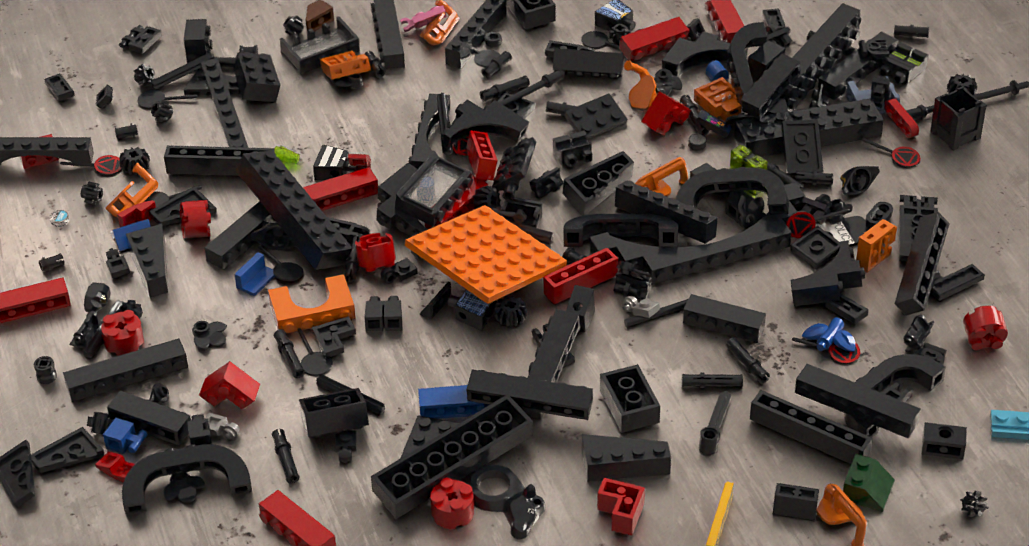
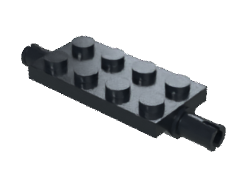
(513, 167)

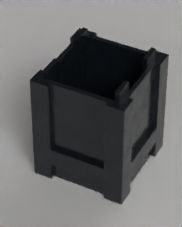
(958, 118)

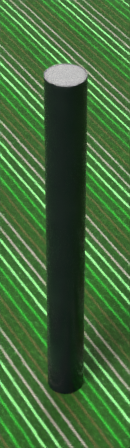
(664, 310)

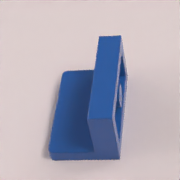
(120, 233)
(253, 275)

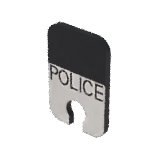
(848, 229)

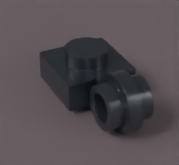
(116, 264)
(403, 270)
(344, 444)

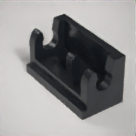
(530, 207)
(795, 501)

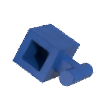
(122, 436)

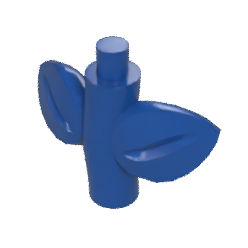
(830, 334)

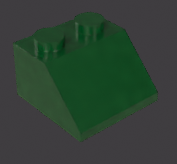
(868, 483)

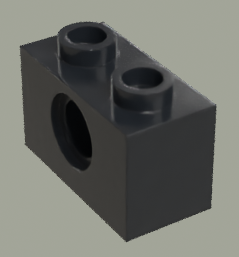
(944, 440)

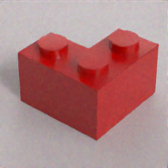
(663, 113)
(231, 384)
(623, 501)

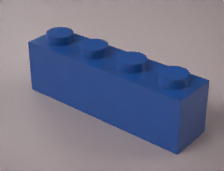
(447, 402)

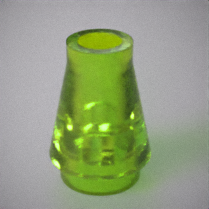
(286, 155)

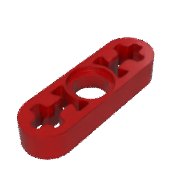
(901, 118)

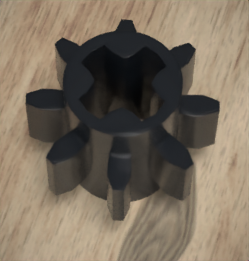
(293, 25)
(617, 32)
(144, 75)
(162, 111)
(91, 193)
(131, 305)
(99, 422)
(974, 503)

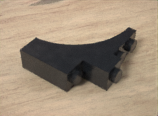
(690, 54)
(493, 119)
(386, 212)
(830, 281)

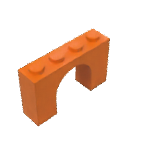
(291, 317)

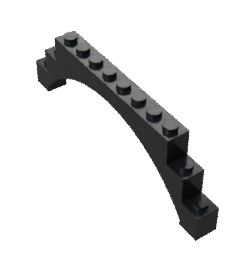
(673, 262)

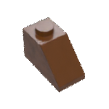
(318, 14)

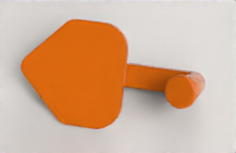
(440, 31)
(643, 93)
(654, 179)
(129, 201)
(838, 509)

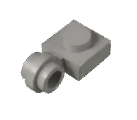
(644, 308)
(220, 424)

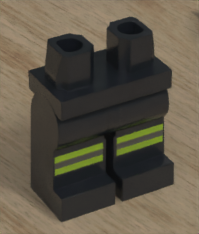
(904, 64)

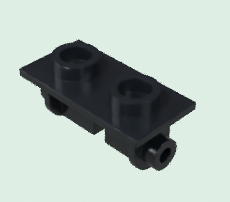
(819, 97)
(86, 331)
(917, 333)

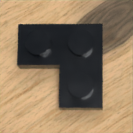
(330, 333)

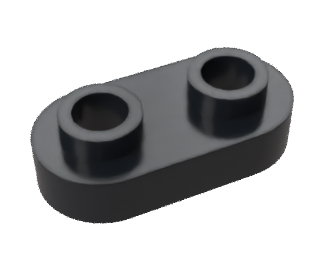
(880, 211)

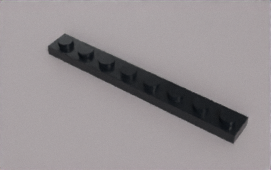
(223, 103)

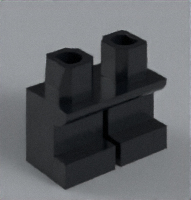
(572, 148)
(390, 309)
(199, 430)

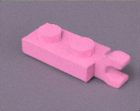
(422, 18)

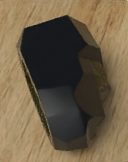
(96, 297)

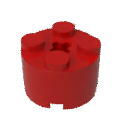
(195, 219)
(375, 251)
(985, 328)
(122, 332)
(452, 503)

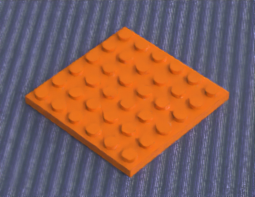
(485, 253)

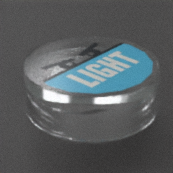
(59, 218)

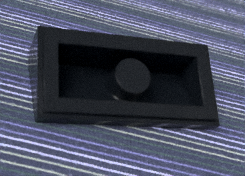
(437, 302)

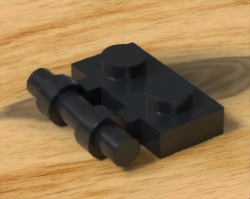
(140, 38)

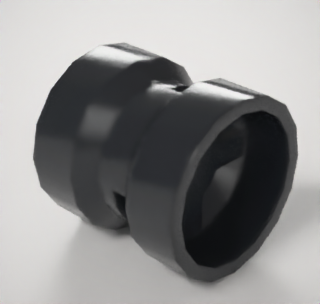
(45, 370)

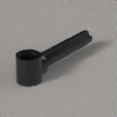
(710, 435)

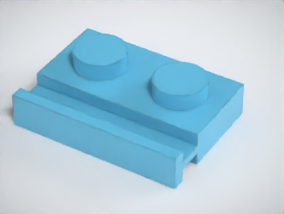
(1009, 424)

